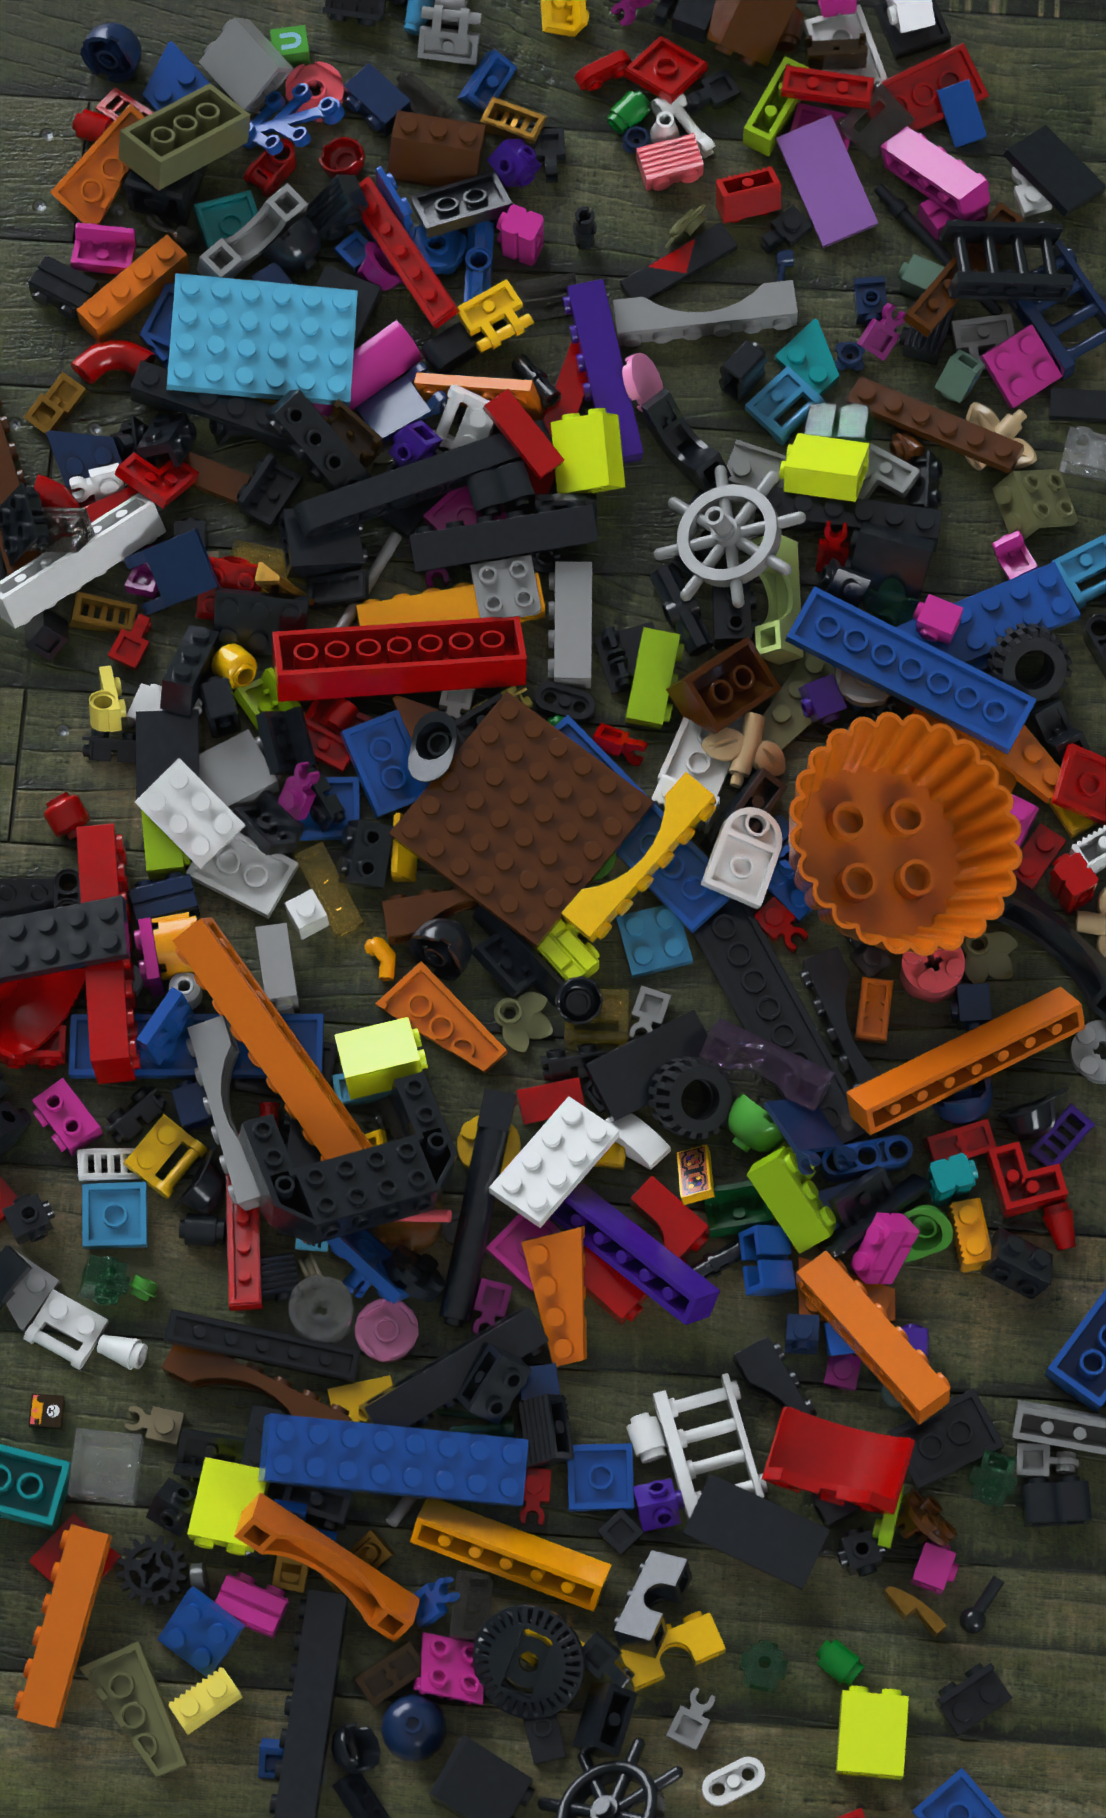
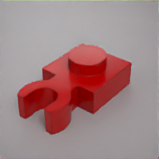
(832, 547)
(777, 921)
(536, 1492)

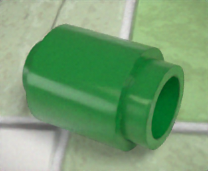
(628, 111)
(839, 1662)

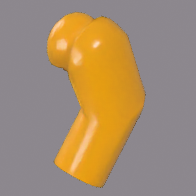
(385, 954)

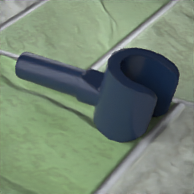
(783, 259)

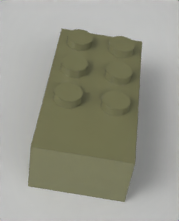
(184, 136)

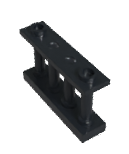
(1000, 285)

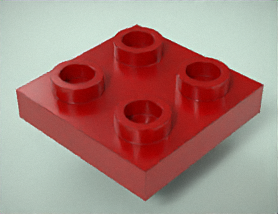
(231, 573)
(325, 722)

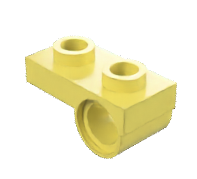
(104, 704)

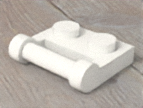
(475, 423)
(72, 1321)

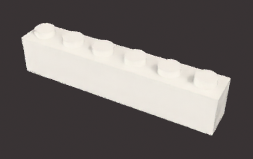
(58, 574)

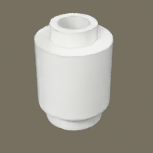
(187, 981)
(647, 1438)

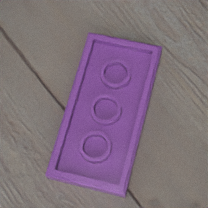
(827, 181)

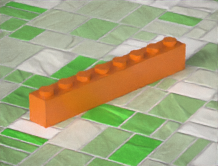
(965, 1060)

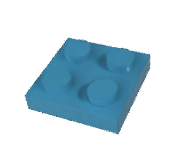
(653, 941)
(114, 1215)

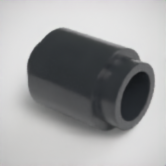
(202, 1230)

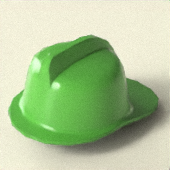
(933, 1228)

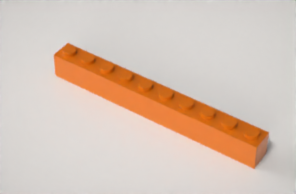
(269, 1040)

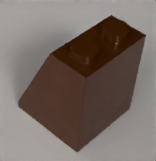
(749, 27)

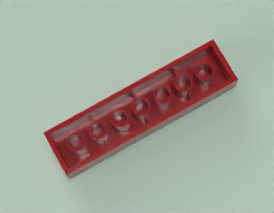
(399, 658)
(108, 984)

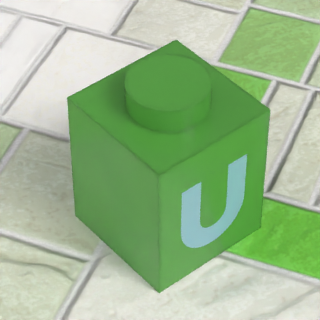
(292, 44)

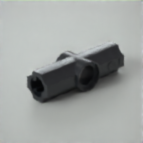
(680, 614)

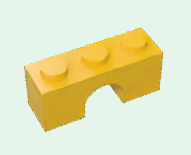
(696, 1635)

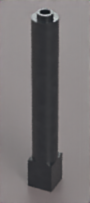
(477, 1207)

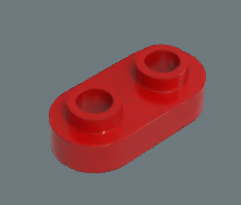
(596, 73)

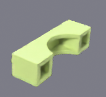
(783, 608)

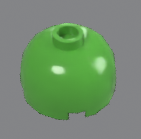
(753, 1126)

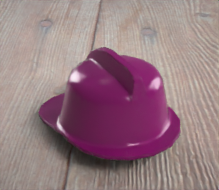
(378, 269)

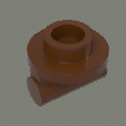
(905, 446)

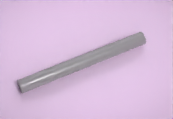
(374, 573)

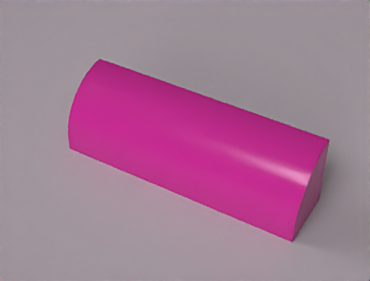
(378, 364)

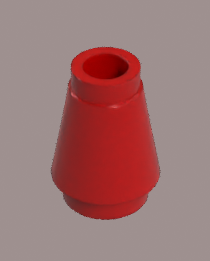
(1060, 1225)

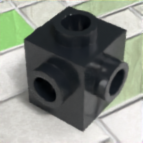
(25, 1228)
(172, 1507)
(854, 1562)

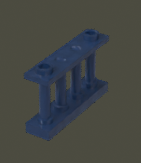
(1031, 313)

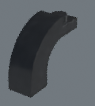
(680, 443)

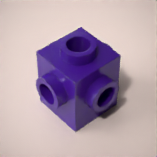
(514, 163)
(414, 443)
(658, 1504)

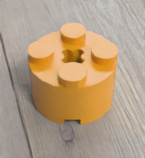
(169, 929)

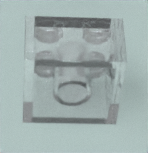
(106, 1467)

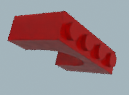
(680, 1233)

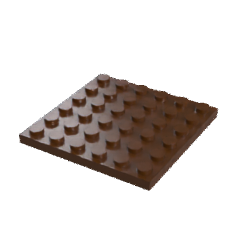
(522, 819)

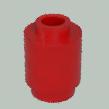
(90, 125)

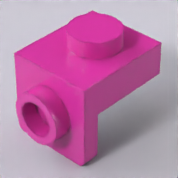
(1013, 555)

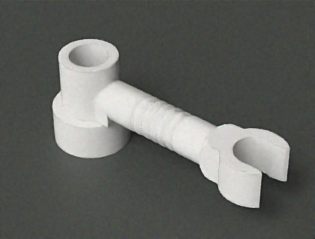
(704, 142)

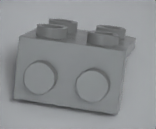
(506, 587)

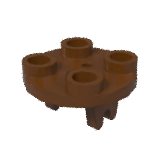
(924, 1517)

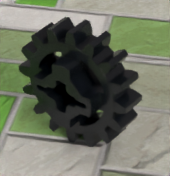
(138, 1566)

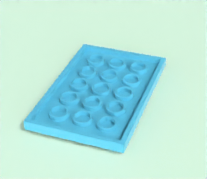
(261, 339)

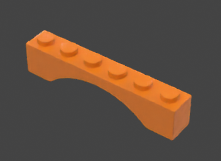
(279, 1532)

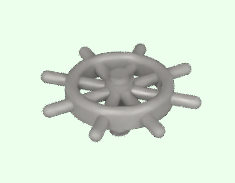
(729, 535)

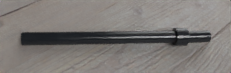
(899, 210)

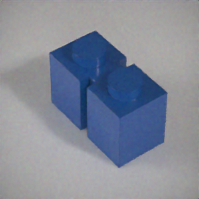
(771, 1250)

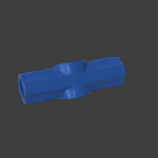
(479, 250)

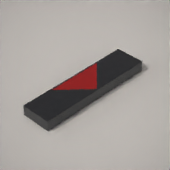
(680, 263)

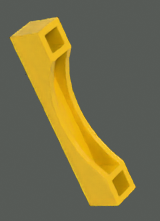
(597, 906)

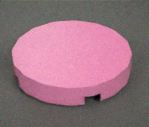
(641, 378)
(386, 1330)

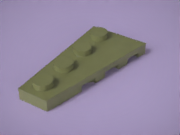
(784, 715)
(134, 1698)

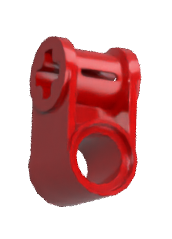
(269, 172)

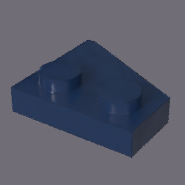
(81, 452)

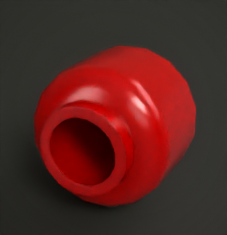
(66, 814)

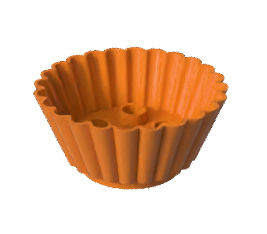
(903, 835)

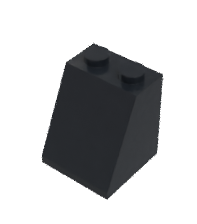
(171, 202)
(480, 1784)

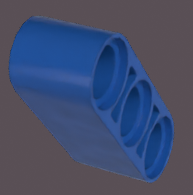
(879, 1149)

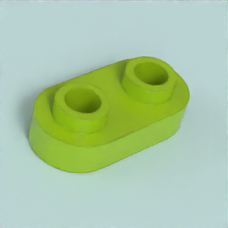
(885, 1527)

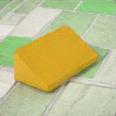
(402, 861)

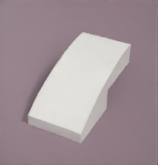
(640, 1141)

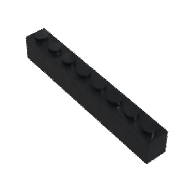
(310, 1705)

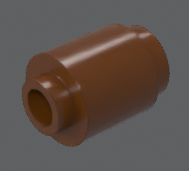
(792, 33)

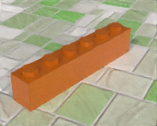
(873, 1337)
(64, 1626)

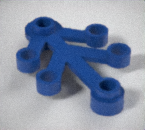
(328, 109)

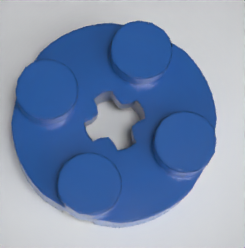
(444, 259)

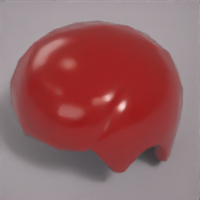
(342, 157)

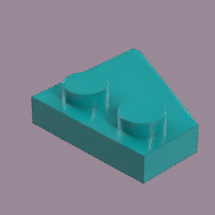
(810, 358)

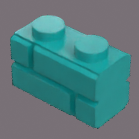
(951, 1179)

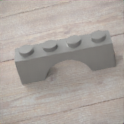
(235, 253)

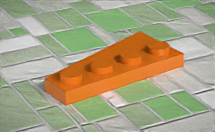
(1027, 761)

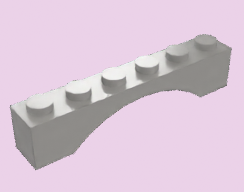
(643, 321)
(216, 1056)

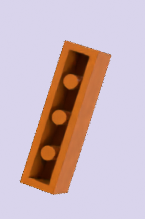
(133, 289)

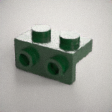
(736, 1209)

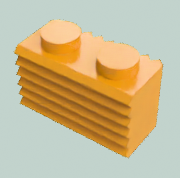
(970, 1234)

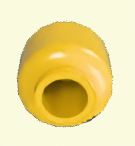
(235, 664)

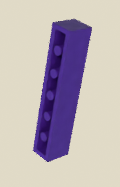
(601, 360)
(637, 1255)

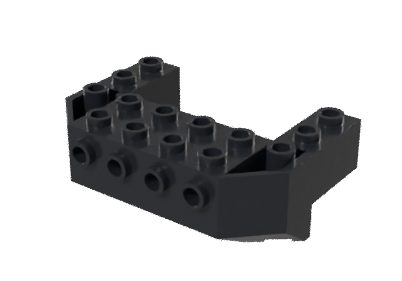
(358, 1187)

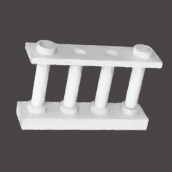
(678, 1439)

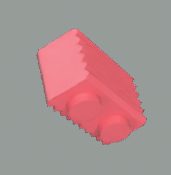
(670, 162)

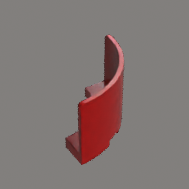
(35, 1009)
(838, 1462)

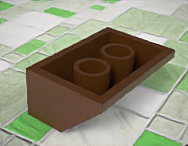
(435, 149)
(724, 687)

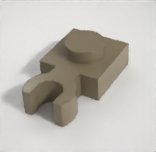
(161, 1426)

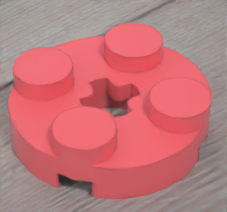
(316, 75)

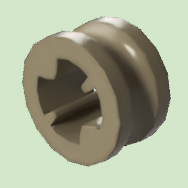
(309, 1266)

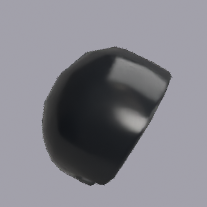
(579, 1000)
(355, 1748)

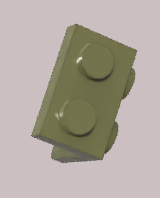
(1034, 501)

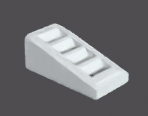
(97, 1154)

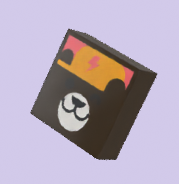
(46, 1411)

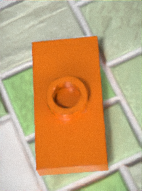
(874, 1010)

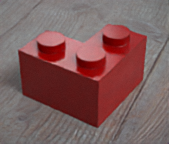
(1021, 1189)

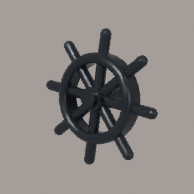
(614, 1805)

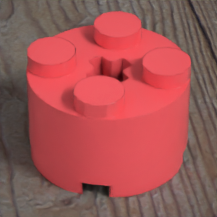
(931, 984)

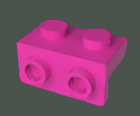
(103, 248)

